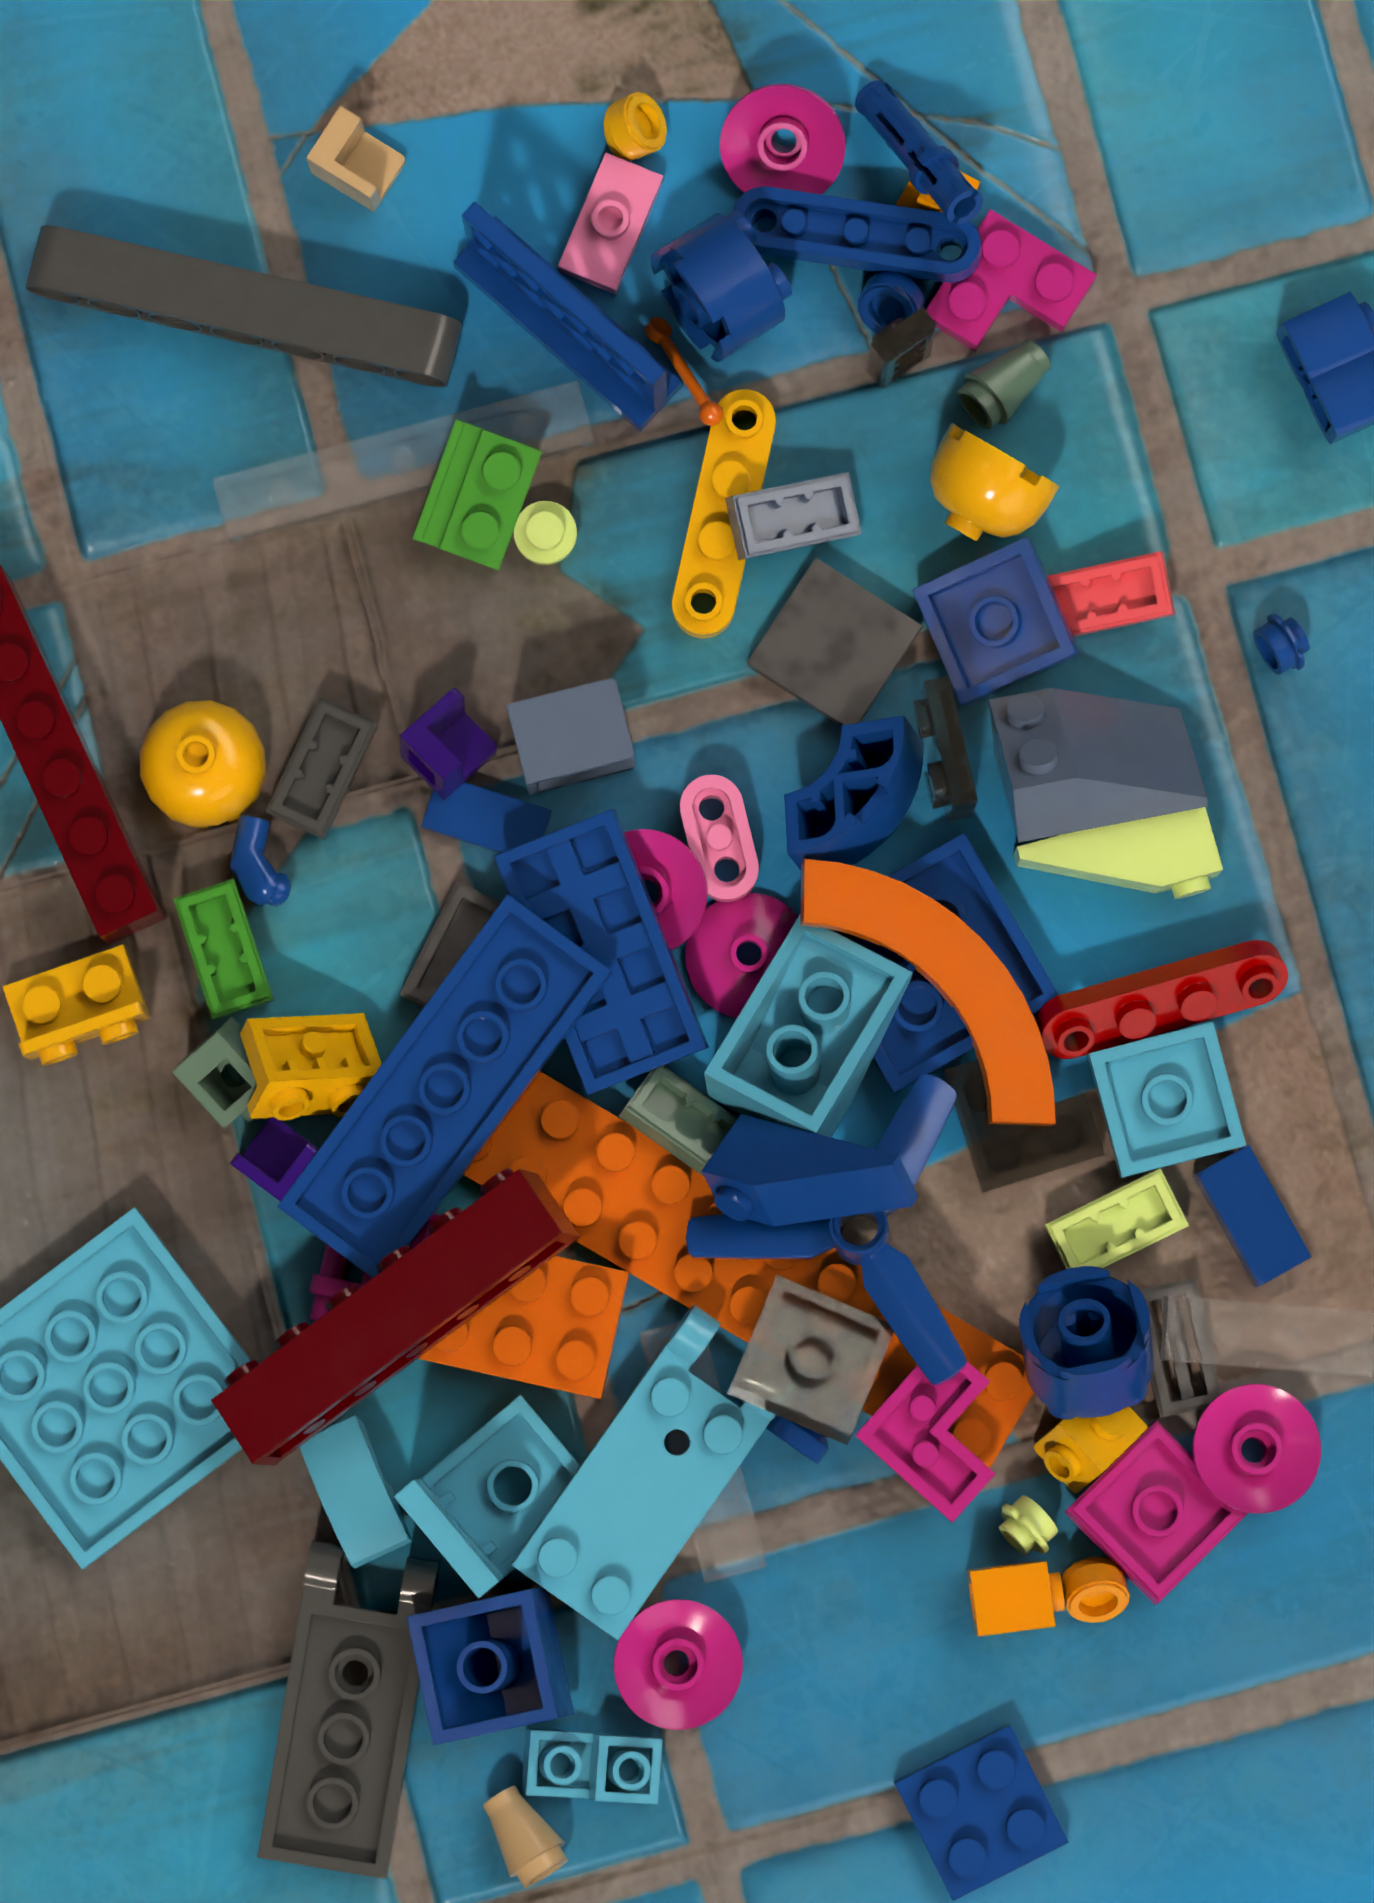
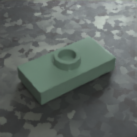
(678, 1117)

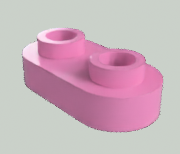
(720, 838)

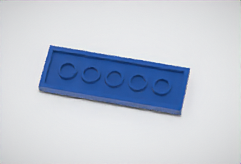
(445, 1087)

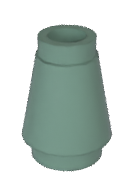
(1000, 386)

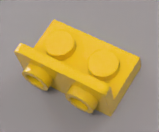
(76, 1005)
(308, 1064)

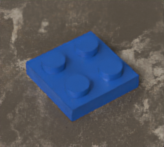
(996, 621)
(981, 1812)

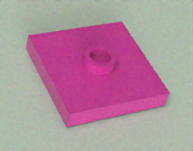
(1153, 1513)

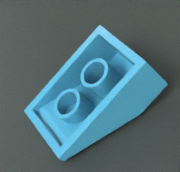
(807, 1032)

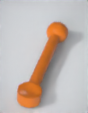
(659, 332)

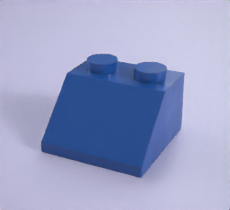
(490, 1665)

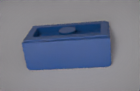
(1252, 1216)

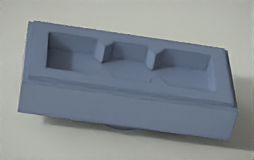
(793, 516)

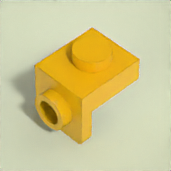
(1085, 1447)

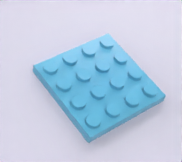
(112, 1388)

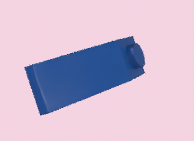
(801, 1176)

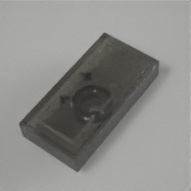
(900, 347)

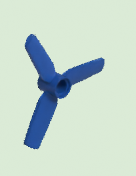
(886, 1272)

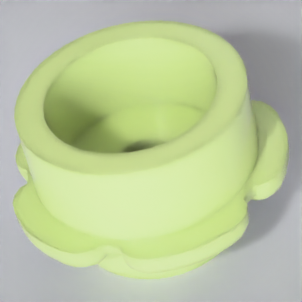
(1027, 1526)

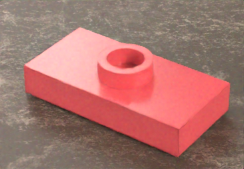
(1114, 594)

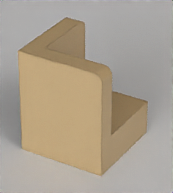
(354, 160)

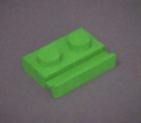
(477, 494)

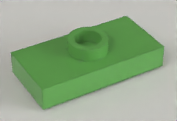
(223, 949)

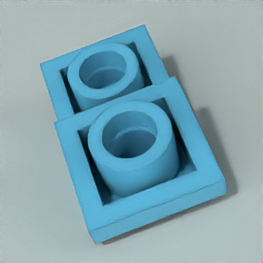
(355, 1492)
(591, 1766)

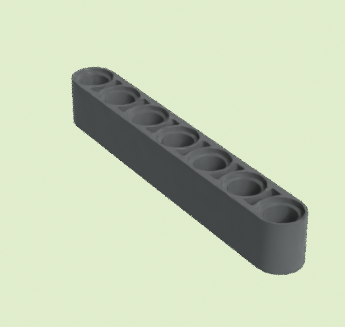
(244, 306)

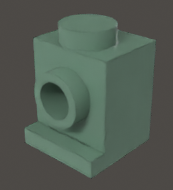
(207, 1076)

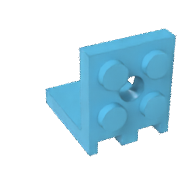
(459, 1502)

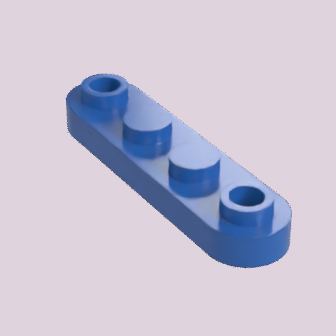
(860, 234)

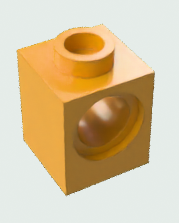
(1014, 1597)

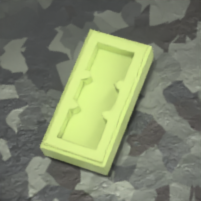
(1117, 1223)

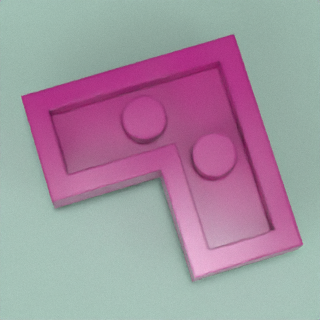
(1013, 269)
(915, 1443)

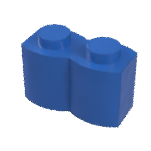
(1334, 363)

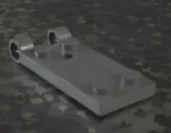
(341, 1742)

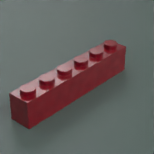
(69, 781)
(394, 1316)

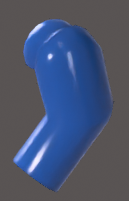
(252, 869)

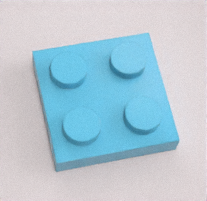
(1166, 1100)

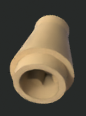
(524, 1837)

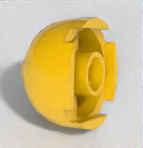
(986, 487)
(203, 763)

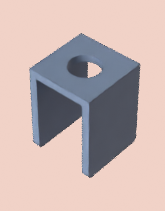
(571, 736)

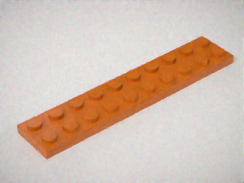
(635, 1209)

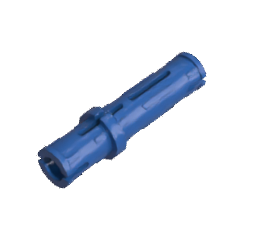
(930, 166)

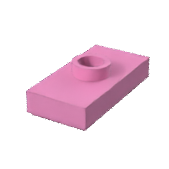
(610, 223)

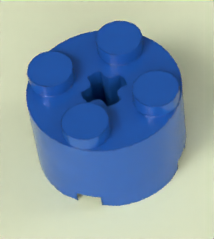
(721, 284)
(1087, 1343)

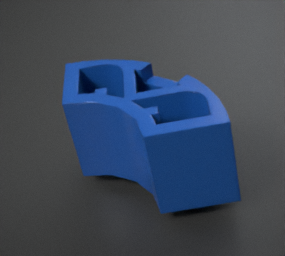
(858, 796)

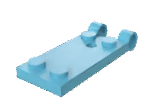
(633, 1499)

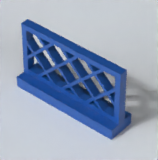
(564, 319)

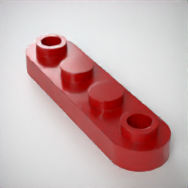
(1162, 999)

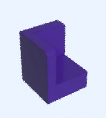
(446, 745)
(275, 1158)

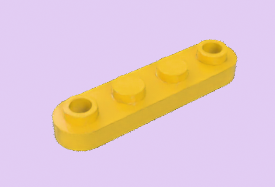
(731, 466)

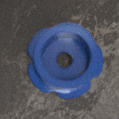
(1281, 644)

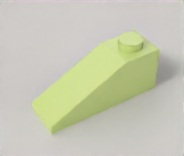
(1141, 854)

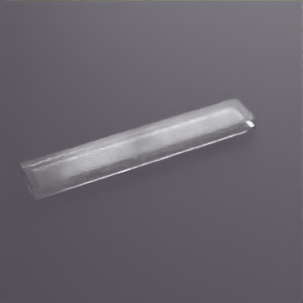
(389, 463)

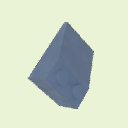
(1090, 761)

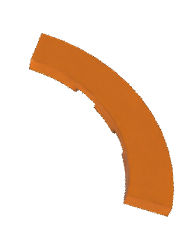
(956, 964)

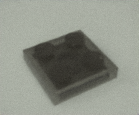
(811, 1360)

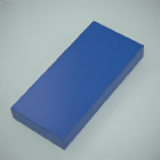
(485, 818)

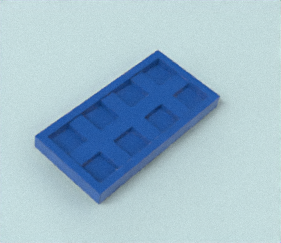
(595, 896)

